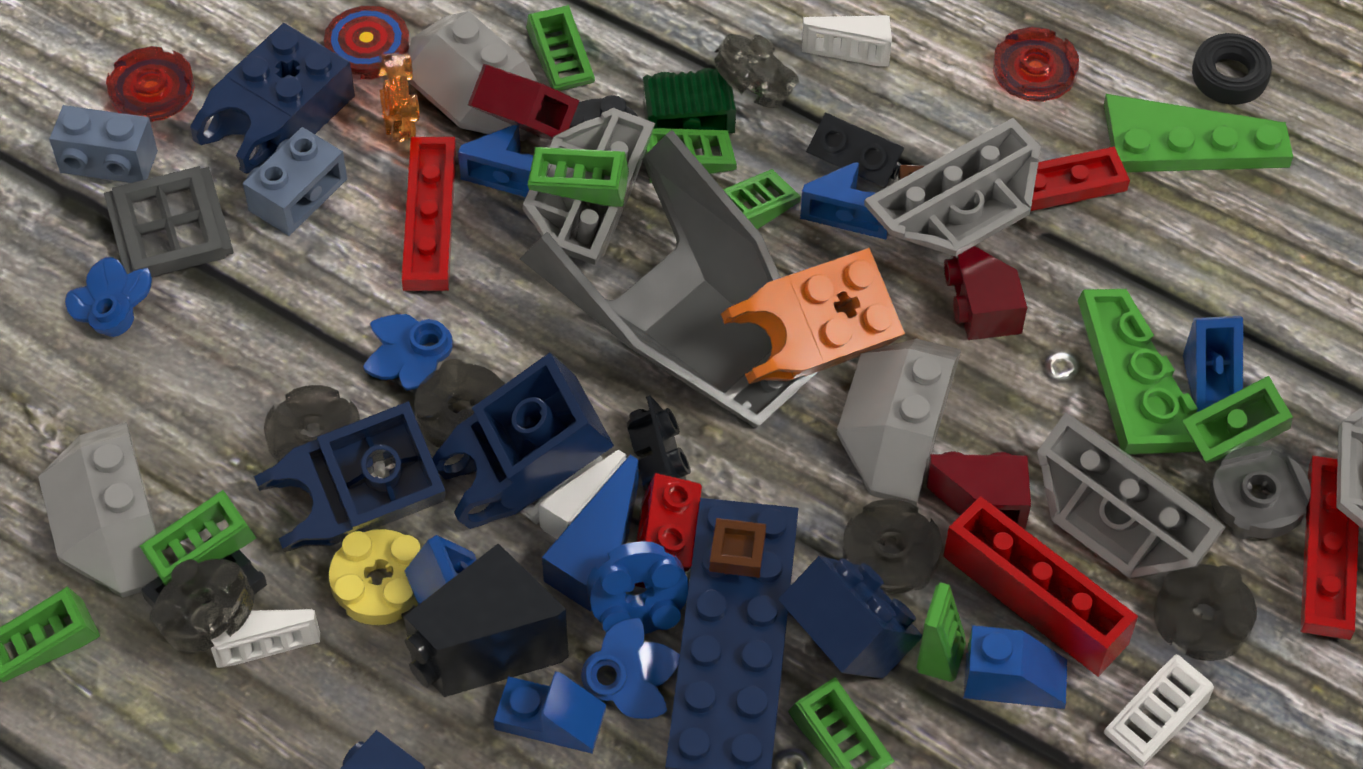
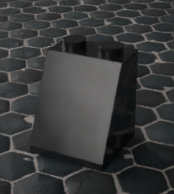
(485, 627)

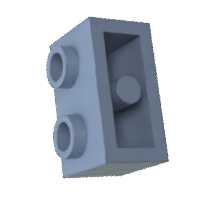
(103, 144)
(295, 180)

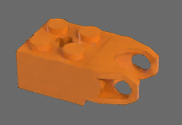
(804, 321)

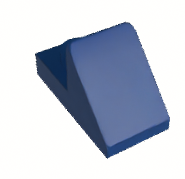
(496, 162)
(837, 203)
(552, 713)

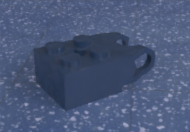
(273, 94)
(523, 442)
(340, 482)

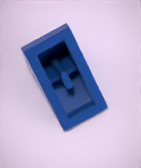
(1214, 359)
(436, 565)

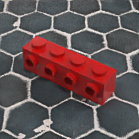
(1039, 586)

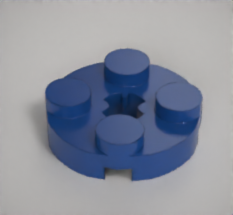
(636, 563)

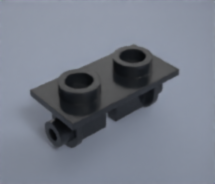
(845, 144)
(655, 432)

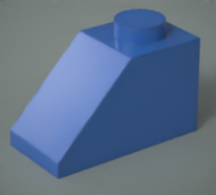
(1013, 669)

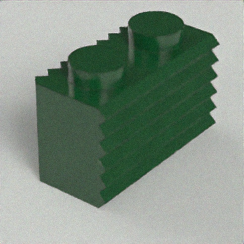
(689, 101)

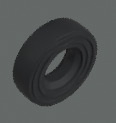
(1237, 48)

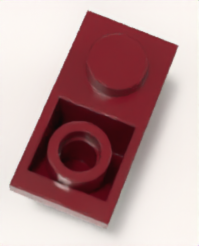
(523, 102)
(987, 294)
(995, 477)

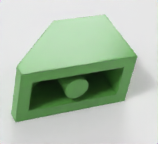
(1239, 421)

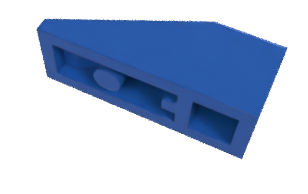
(593, 534)

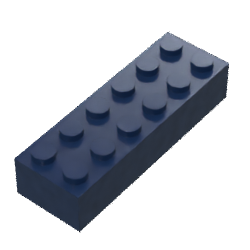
(732, 647)

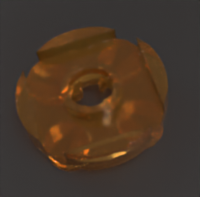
(397, 106)

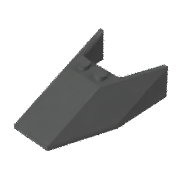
(678, 304)

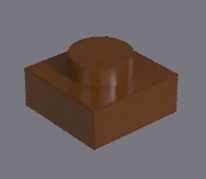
(737, 547)

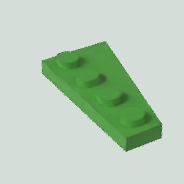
(1184, 138)
(1134, 376)

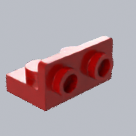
(670, 517)

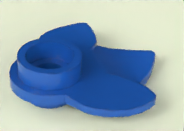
(109, 297)
(404, 349)
(638, 667)

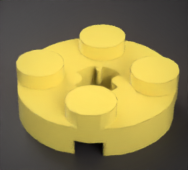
(360, 556)

